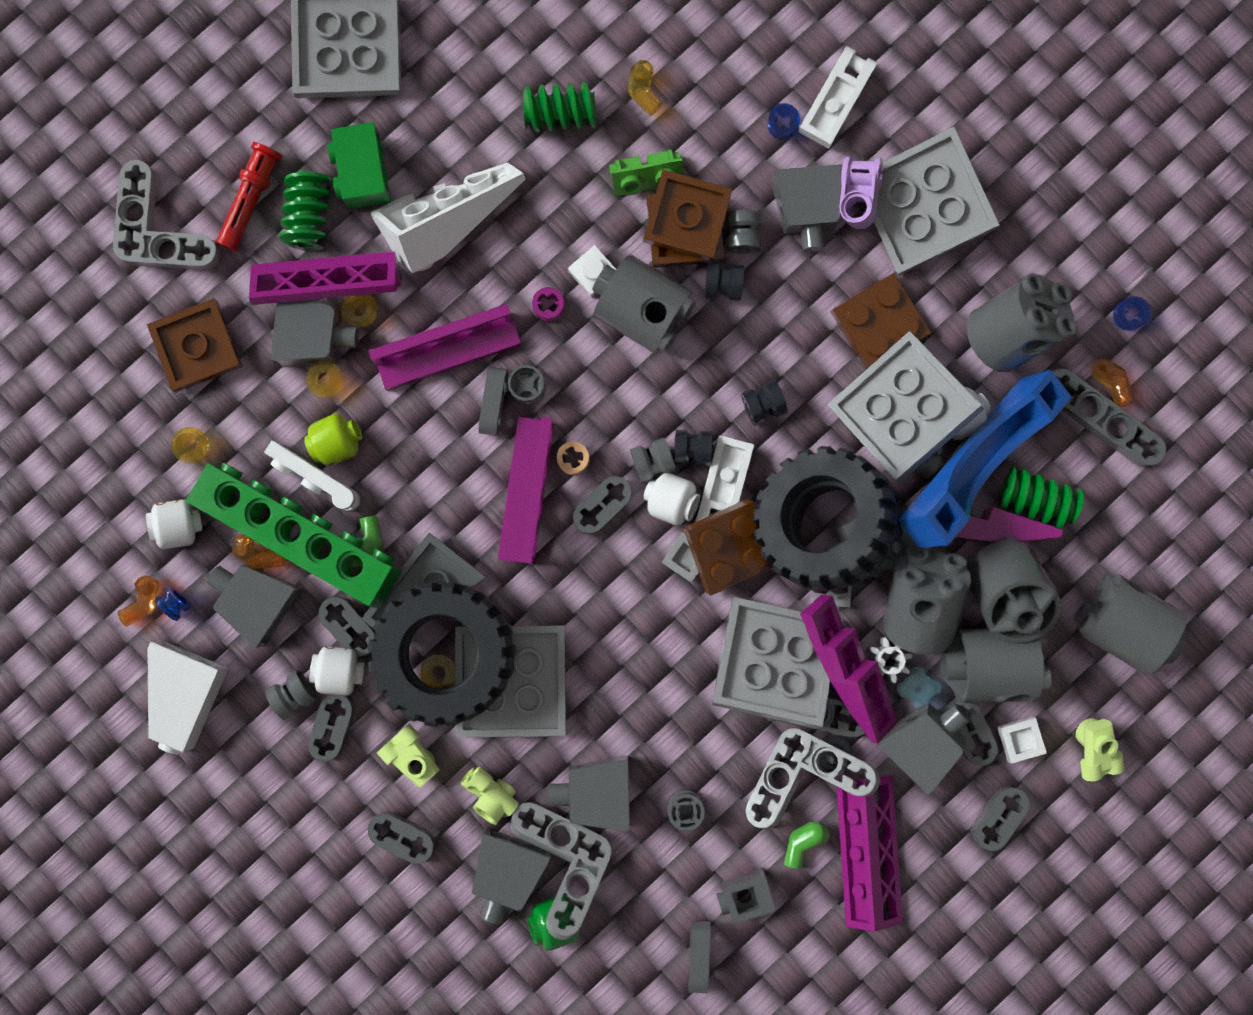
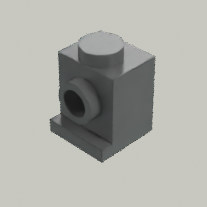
(757, 904)

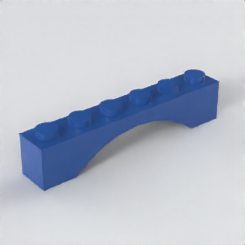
(948, 499)

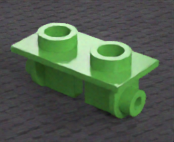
(632, 177)

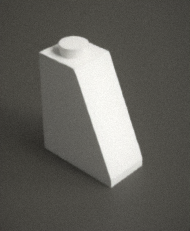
(179, 695)

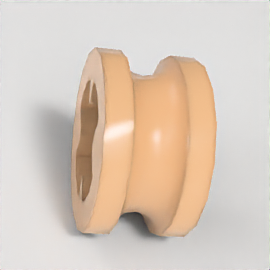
(579, 448)

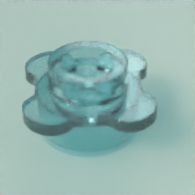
(918, 677)

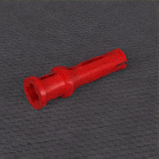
(255, 176)

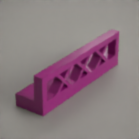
(324, 278)
(446, 347)
(526, 490)
(864, 854)

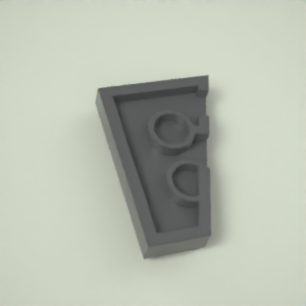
(428, 563)

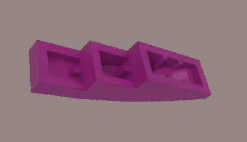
(999, 523)
(853, 677)

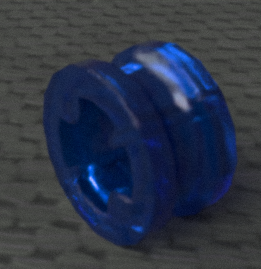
(783, 111)
(1143, 313)
(172, 603)

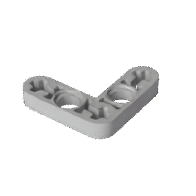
(150, 240)
(809, 761)
(579, 863)

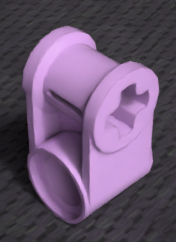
(860, 183)

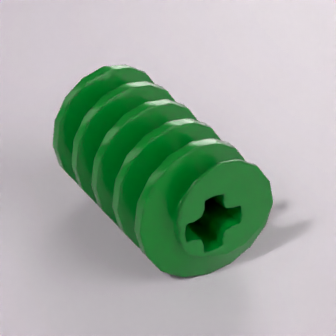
(559, 107)
(303, 210)
(1041, 497)

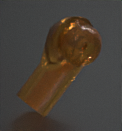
(1115, 379)
(254, 557)
(147, 589)

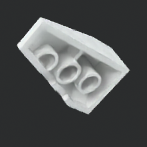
(433, 225)

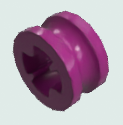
(548, 315)

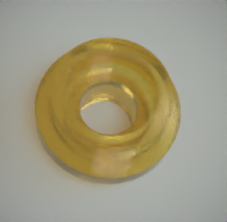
(348, 310)
(334, 384)
(180, 440)
(427, 671)

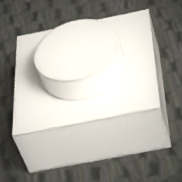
(588, 268)
(1021, 740)

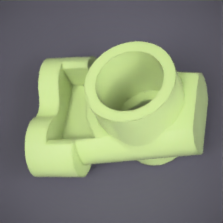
(1100, 749)
(403, 750)
(494, 797)

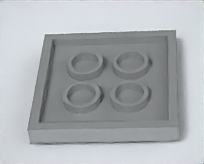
(345, 48)
(931, 202)
(905, 407)
(770, 666)
(534, 694)

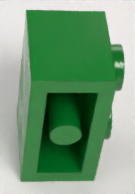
(359, 165)

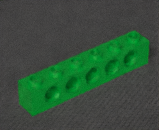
(213, 496)

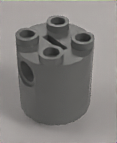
(630, 297)
(1021, 322)
(1013, 591)
(926, 600)
(1132, 624)
(994, 670)

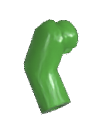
(371, 537)
(802, 840)

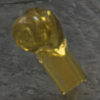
(639, 87)

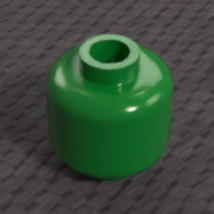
(539, 930)

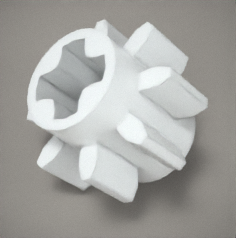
(897, 656)

